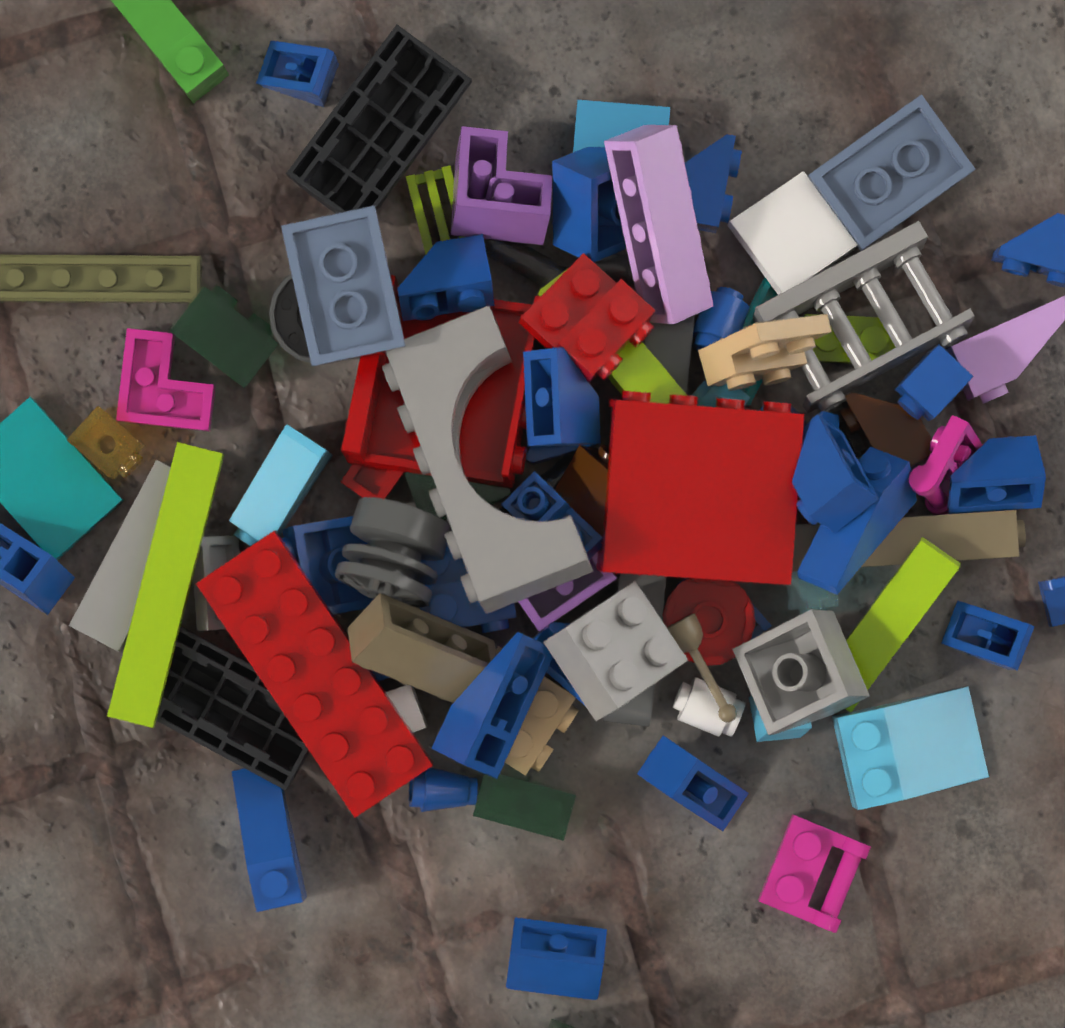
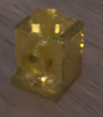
(98, 426)

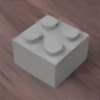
(615, 651)

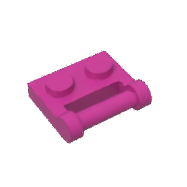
(949, 449)
(799, 868)

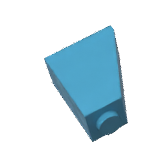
(279, 486)

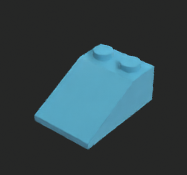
(910, 748)

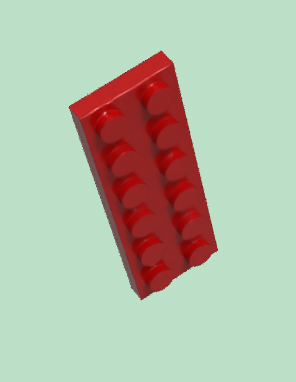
(311, 673)

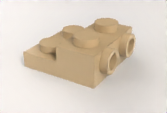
(762, 352)
(549, 711)

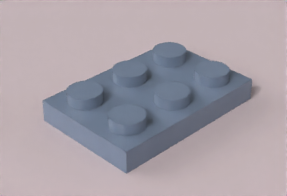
(891, 172)
(343, 286)

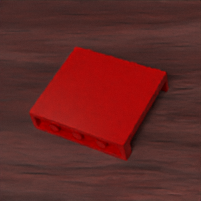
(491, 423)
(701, 489)

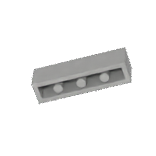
(112, 595)

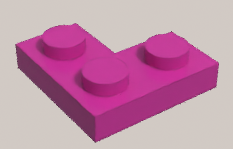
(149, 394)

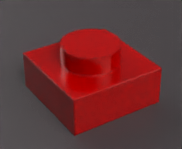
(371, 481)

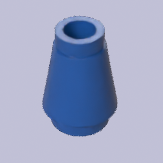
(442, 790)

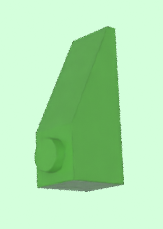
(175, 44)

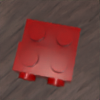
(589, 318)

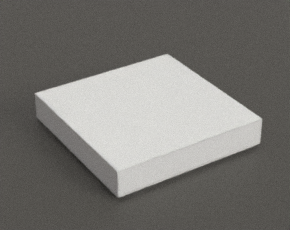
(792, 234)

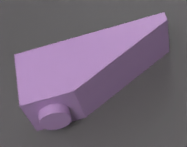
(1006, 350)

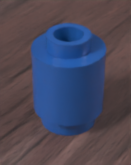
(722, 319)

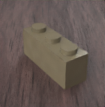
(418, 648)

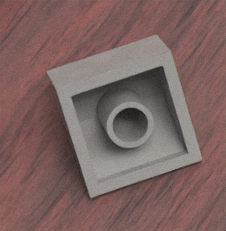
(801, 671)

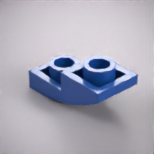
(539, 502)

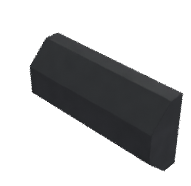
(379, 125)
(229, 710)

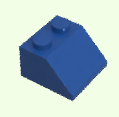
(586, 205)

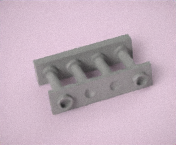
(864, 272)

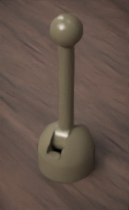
(688, 636)

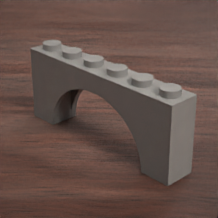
(502, 553)

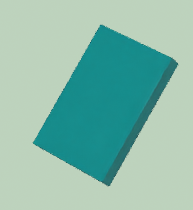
(49, 481)

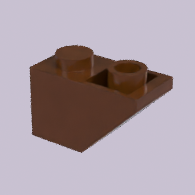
(886, 427)

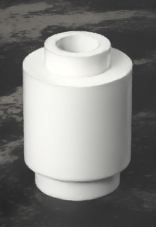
(700, 709)

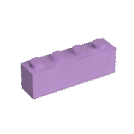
(659, 221)

